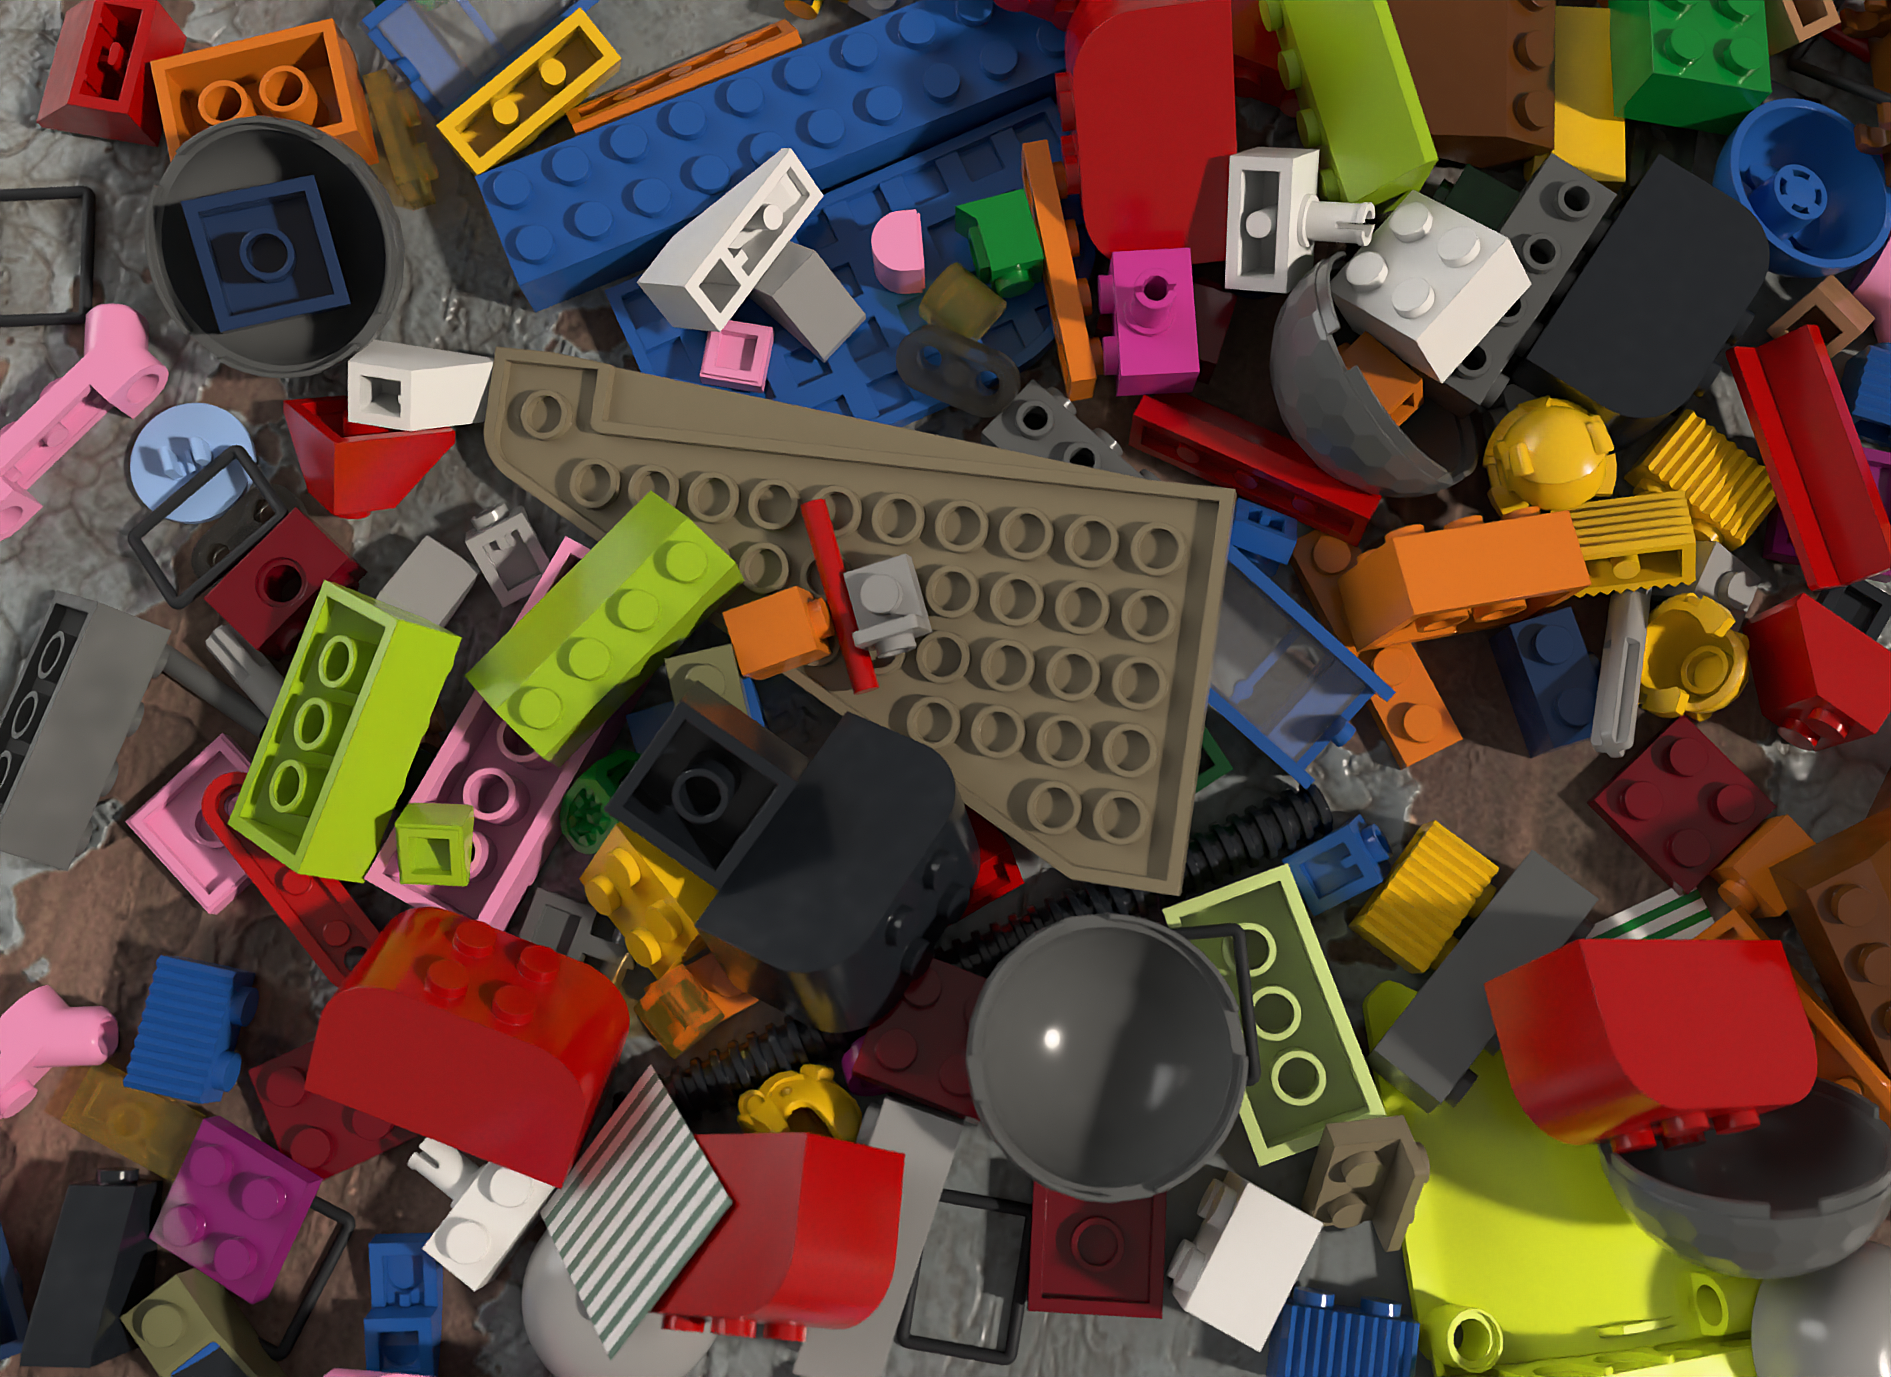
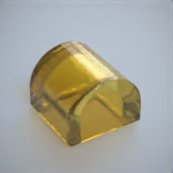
(961, 303)
(678, 1011)

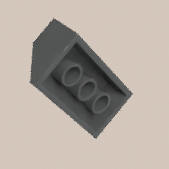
(69, 723)

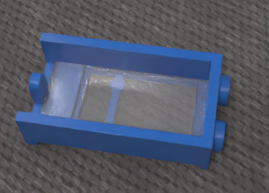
(459, 45)
(1284, 673)

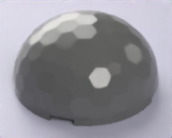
(360, 220)
(1340, 417)
(1106, 1057)
(1769, 1196)

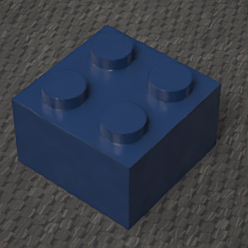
(266, 254)

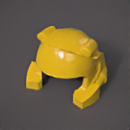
(1549, 457)
(1692, 658)
(801, 1105)

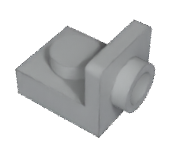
(507, 551)
(887, 606)

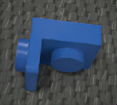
(1263, 535)
(1340, 864)

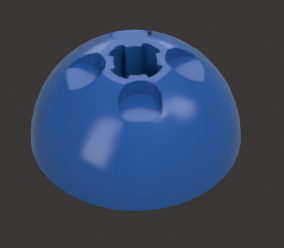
(1807, 187)

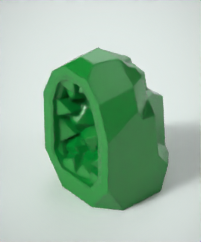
(582, 807)

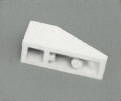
(730, 245)

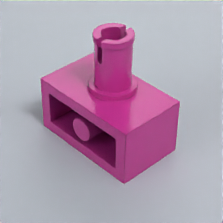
(1151, 322)

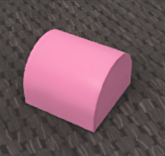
(899, 252)

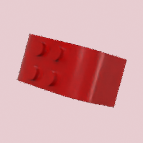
(1150, 123)
(1653, 1039)
(473, 1041)
(799, 1243)

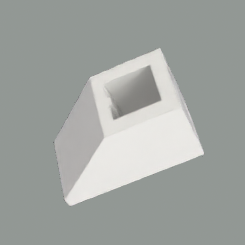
(417, 387)

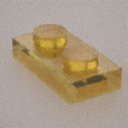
(396, 116)

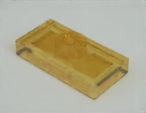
(133, 1122)

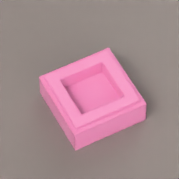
(738, 356)

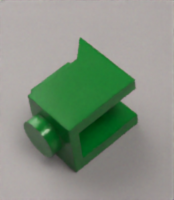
(1002, 242)

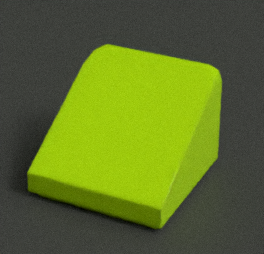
(435, 844)

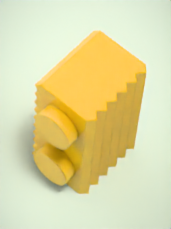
(1722, 485)
(1636, 542)
(1426, 898)

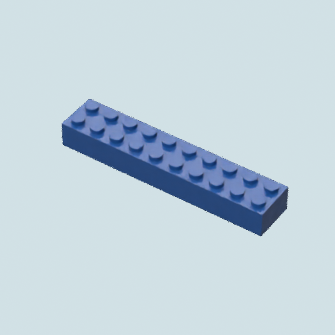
(841, 105)

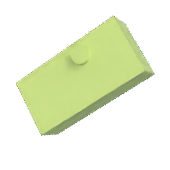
(1304, 1037)

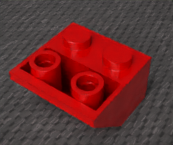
(104, 73)

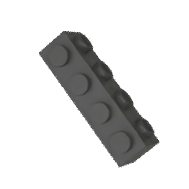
(1547, 227)
(1045, 426)
(1450, 1017)

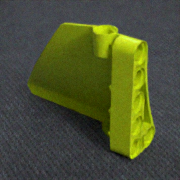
(1539, 1252)

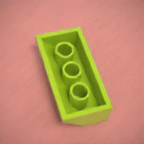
(1353, 98)
(605, 628)
(343, 734)

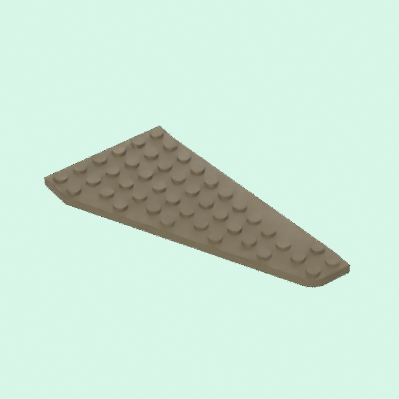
(1056, 592)

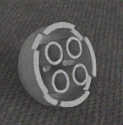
(1827, 1319)
(569, 1342)

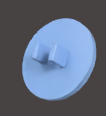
(178, 448)

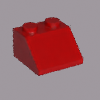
(1817, 674)

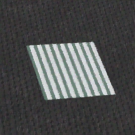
(634, 1210)

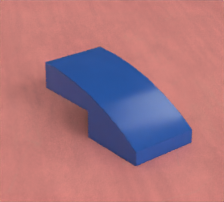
(406, 1306)

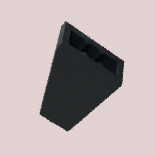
(95, 1271)

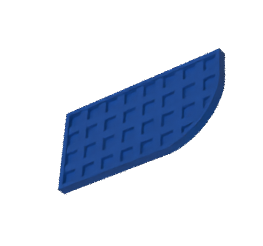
(862, 372)

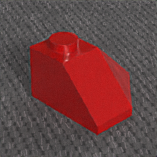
(355, 464)

